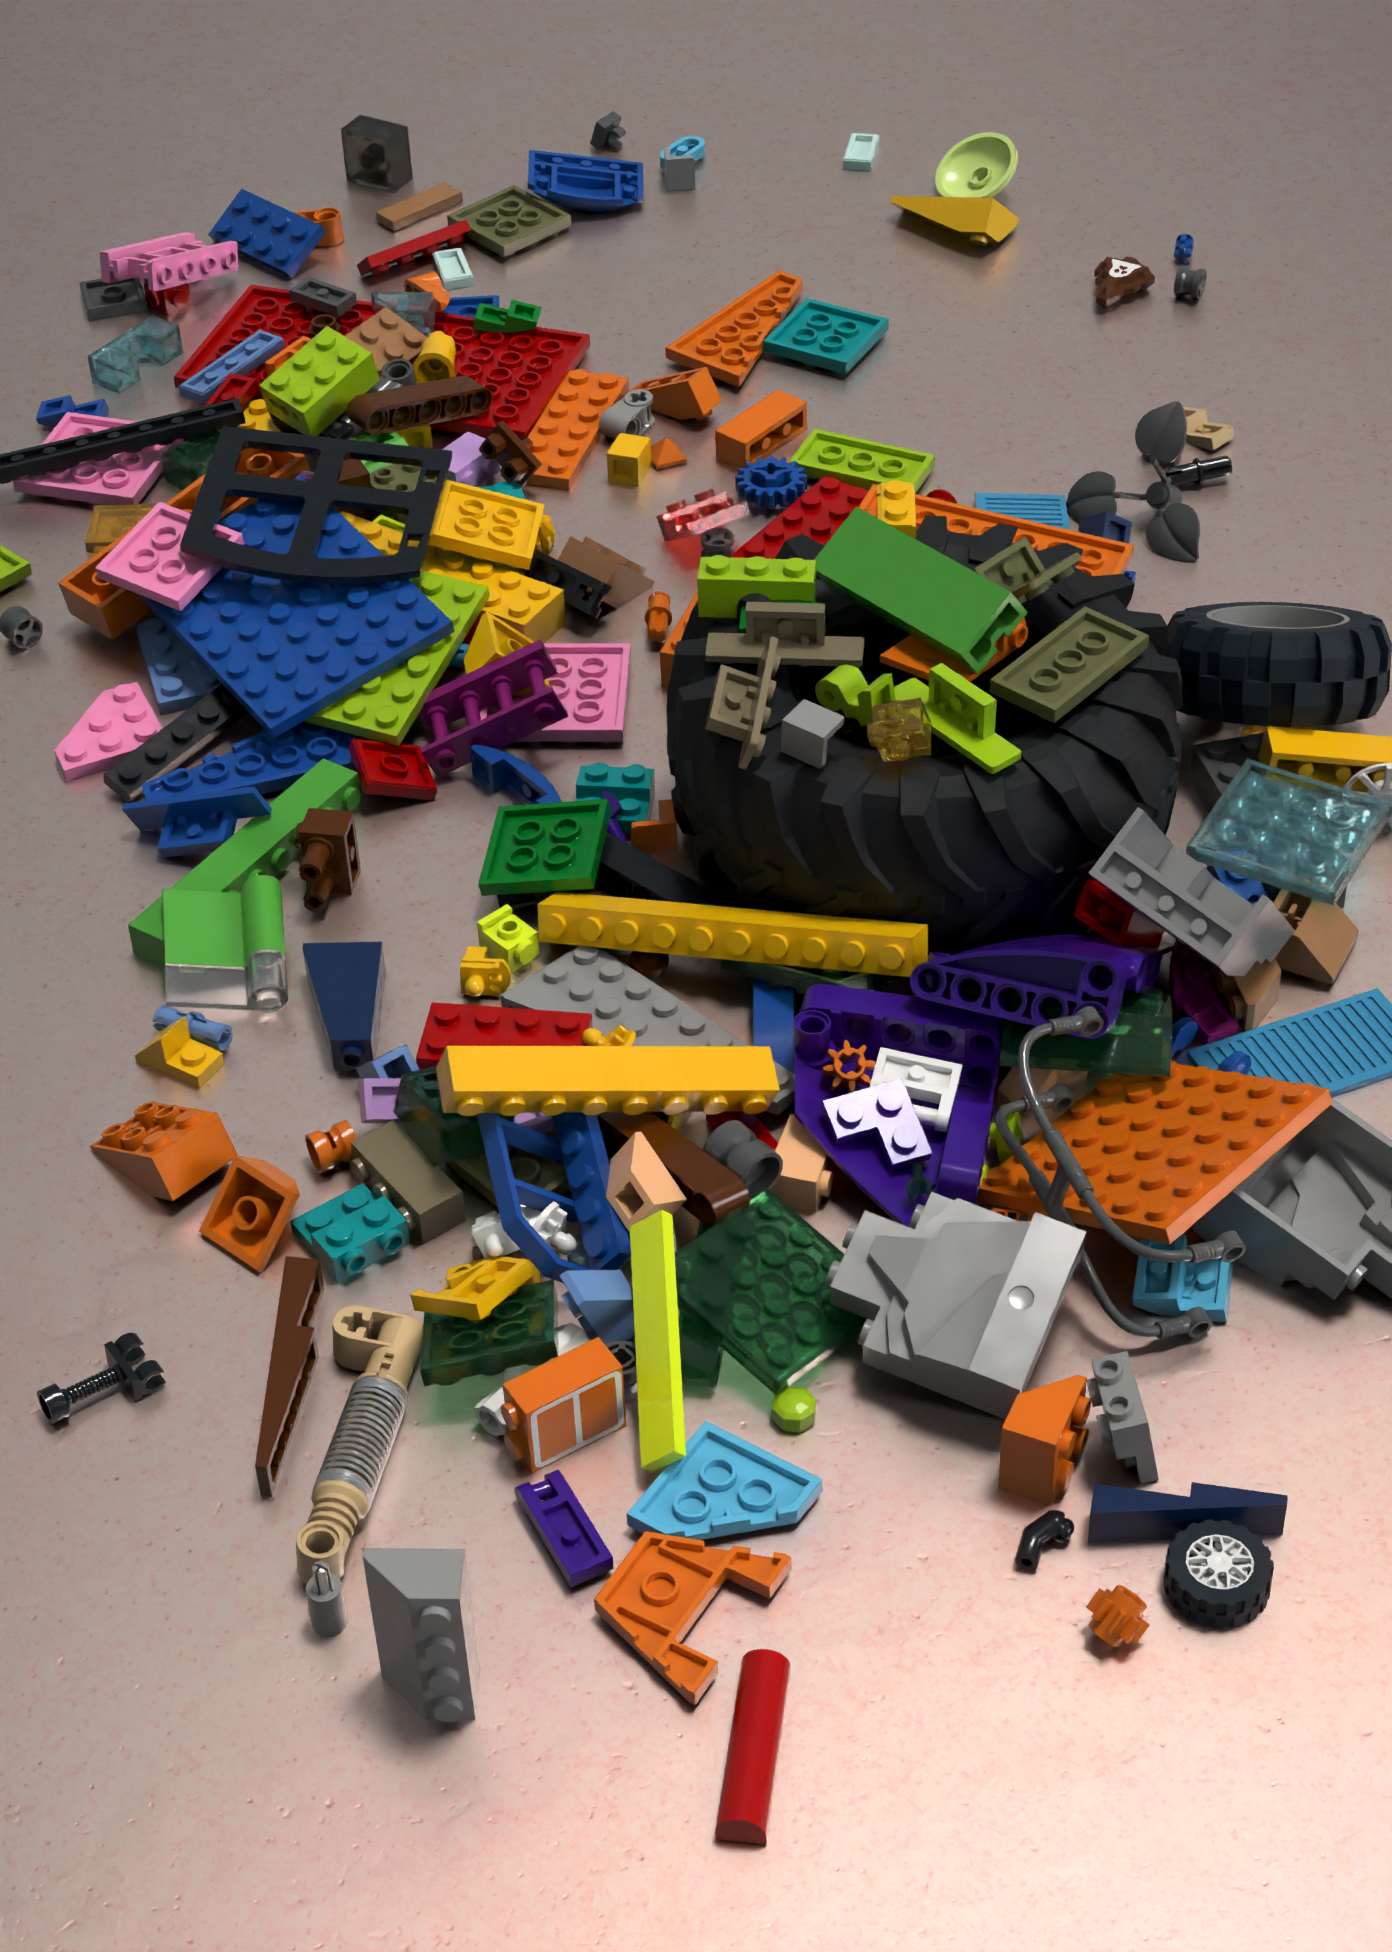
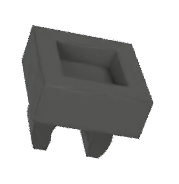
(607, 132)

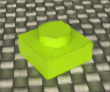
(996, 1140)

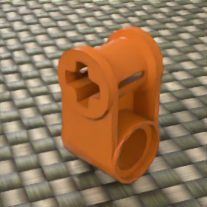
(330, 221)

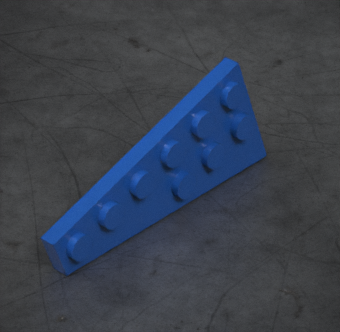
(258, 762)

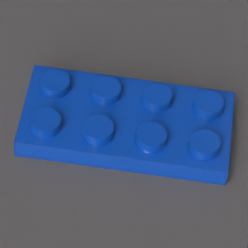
(267, 233)

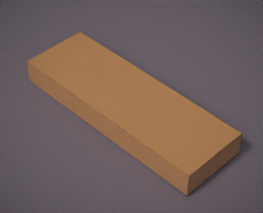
(419, 206)

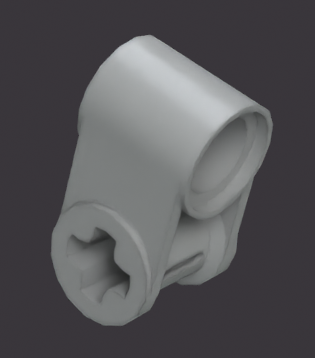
(628, 415)

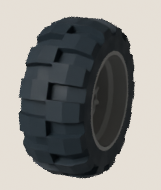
(1280, 663)

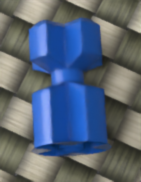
(1183, 247)

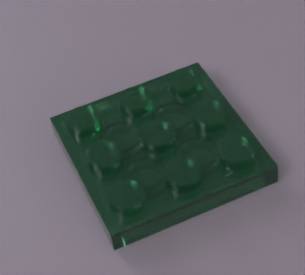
(514, 1334)

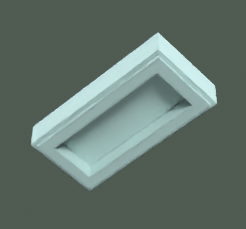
(861, 152)
(453, 269)

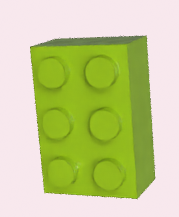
(319, 382)

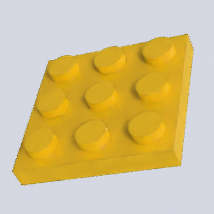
(487, 525)

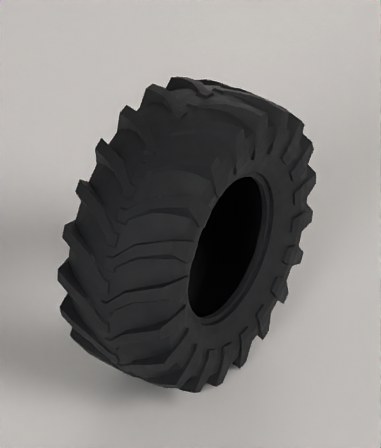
(927, 833)

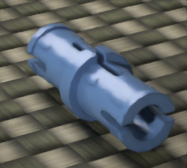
(200, 1029)

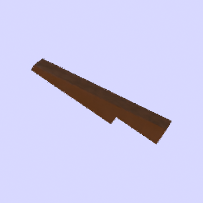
(291, 1366)

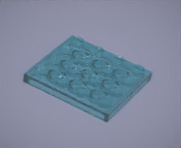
(1289, 831)

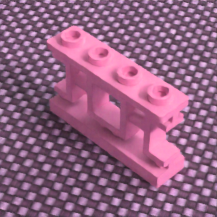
(169, 261)

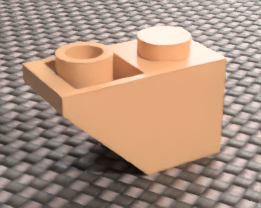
(640, 1183)

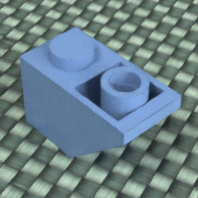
(604, 1301)

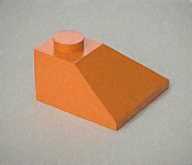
(251, 1210)

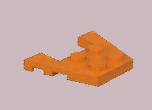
(666, 1588)

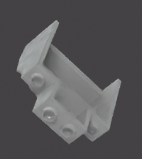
(1188, 901)
(1316, 1208)
(956, 1296)

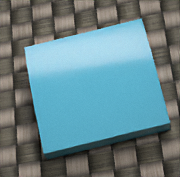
(1179, 1286)

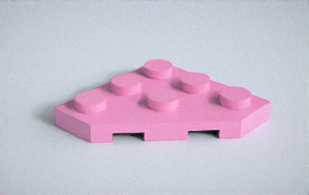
(107, 732)

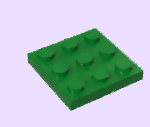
(545, 847)

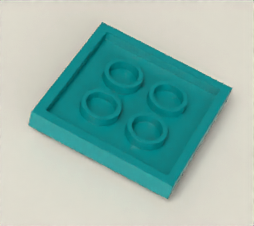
(826, 335)

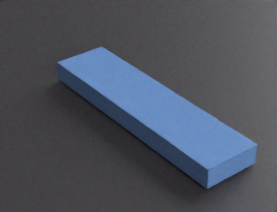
(239, 361)

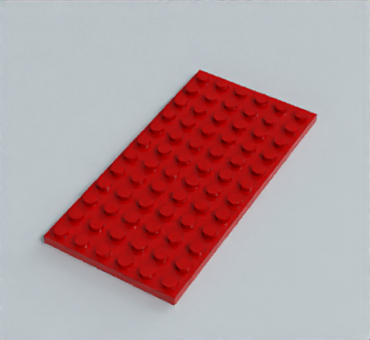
(515, 366)

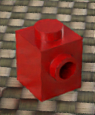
(170, 299)

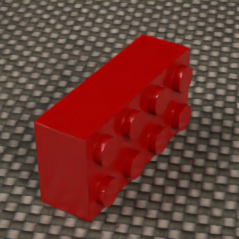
(496, 1026)

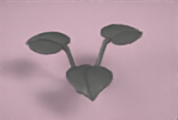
(1177, 528)

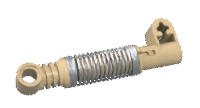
(386, 1349)

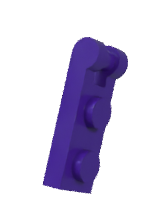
(565, 1528)

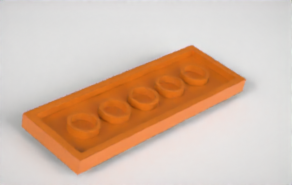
(570, 425)

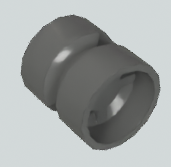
(745, 1156)

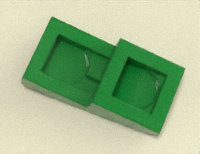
(518, 318)

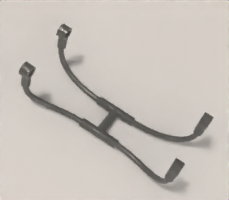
(1059, 1097)

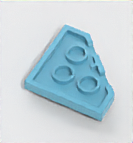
(723, 1490)

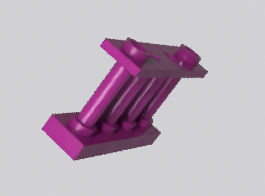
(485, 687)

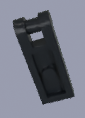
(572, 581)

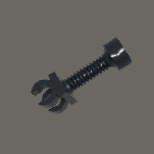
(120, 1356)

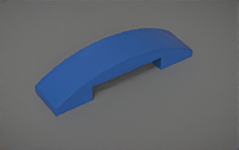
(502, 770)
(774, 1020)

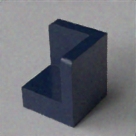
(1106, 526)

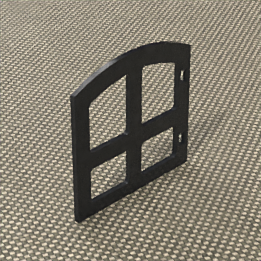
(318, 498)

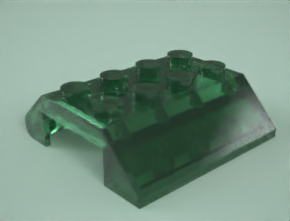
(1134, 1046)

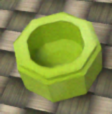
(794, 1409)

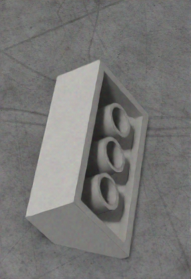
(425, 1628)

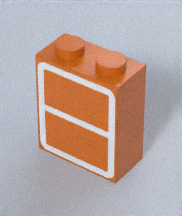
(564, 1405)

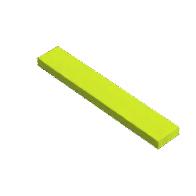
(657, 1342)

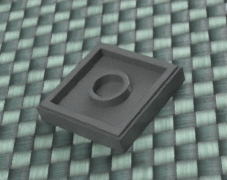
(113, 299)

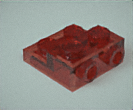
(699, 516)

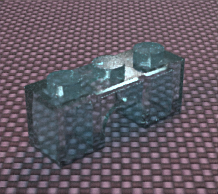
(149, 342)

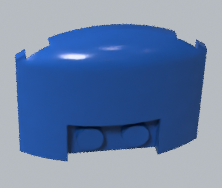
(585, 181)

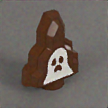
(1120, 280)

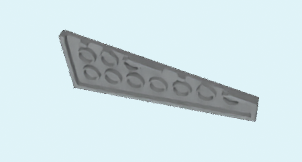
(617, 994)

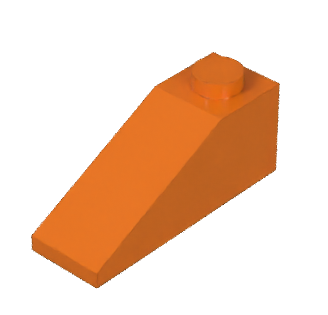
(683, 394)

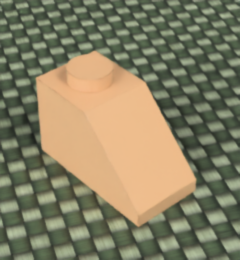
(804, 1169)

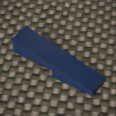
(1149, 1515)

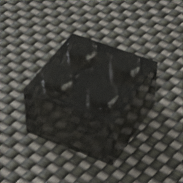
(377, 153)

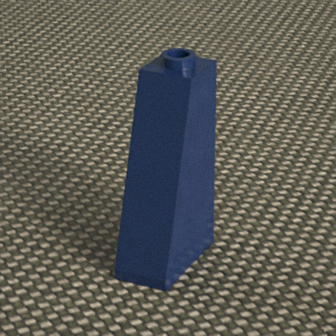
(348, 997)

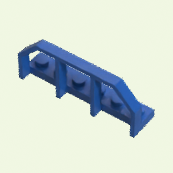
(587, 1171)

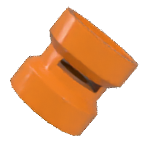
(330, 1146)

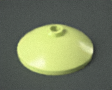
(977, 166)

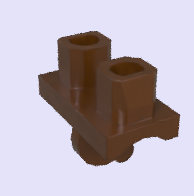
(511, 453)

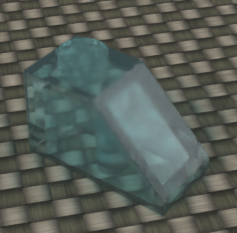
(413, 307)

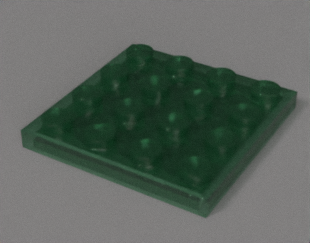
(763, 1291)

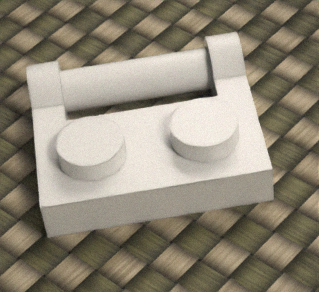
(924, 1080)

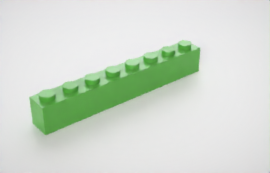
(258, 848)

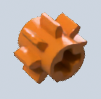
(844, 1057)
(1117, 1615)

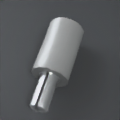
(326, 1601)

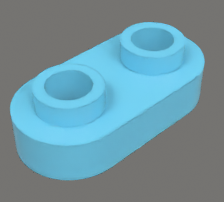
(686, 146)

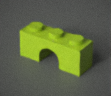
(726, 580)

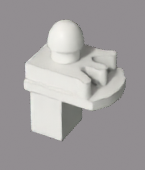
(551, 1227)
(491, 1237)

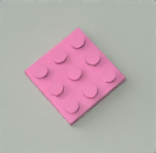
(153, 563)

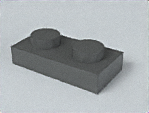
(323, 297)

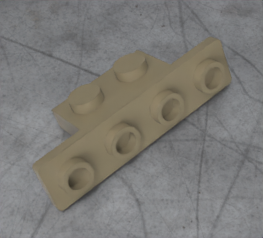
(799, 635)
(740, 703)

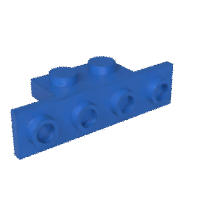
(196, 821)

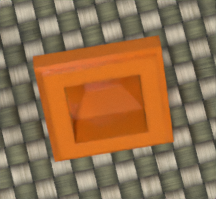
(667, 454)

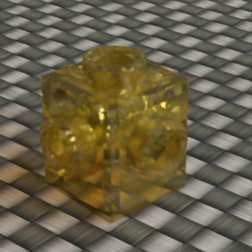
(900, 730)

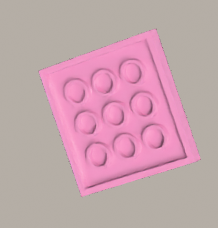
(113, 481)
(591, 687)

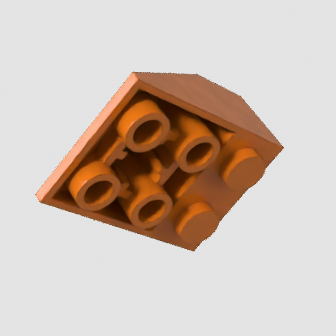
(166, 1148)

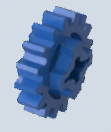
(771, 482)

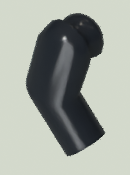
(1038, 1532)

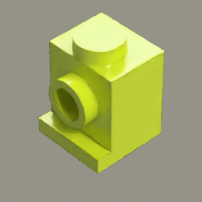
(508, 938)

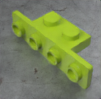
(962, 717)

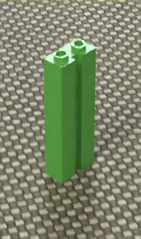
(918, 589)

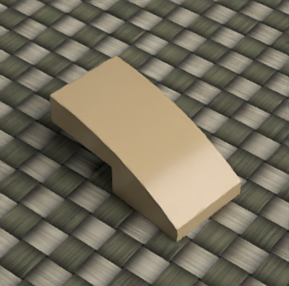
(1205, 433)

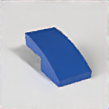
(54, 410)

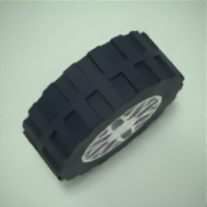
(1225, 1552)

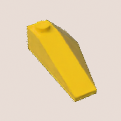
(968, 217)

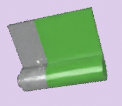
(225, 947)

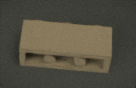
(402, 1173)

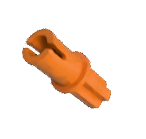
(658, 616)

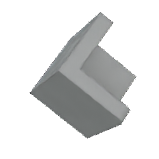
(678, 171)
(807, 732)

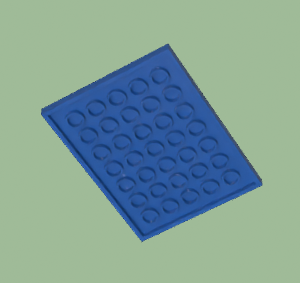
(300, 644)

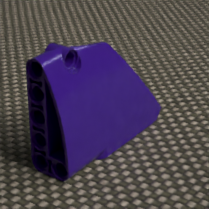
(1039, 970)
(910, 1026)

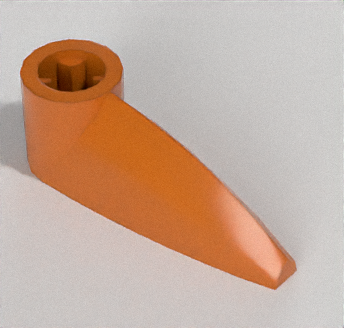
(429, 283)

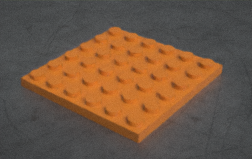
(1163, 1146)

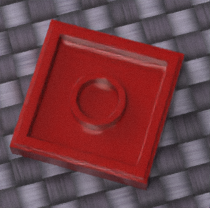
(392, 769)

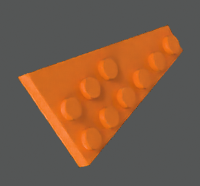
(735, 334)

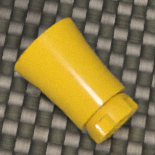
(435, 358)

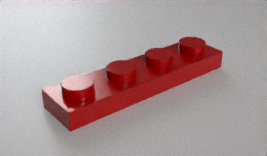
(405, 252)

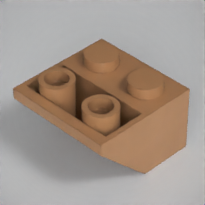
(608, 567)
(1320, 937)

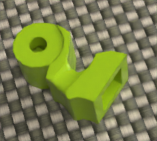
(848, 690)

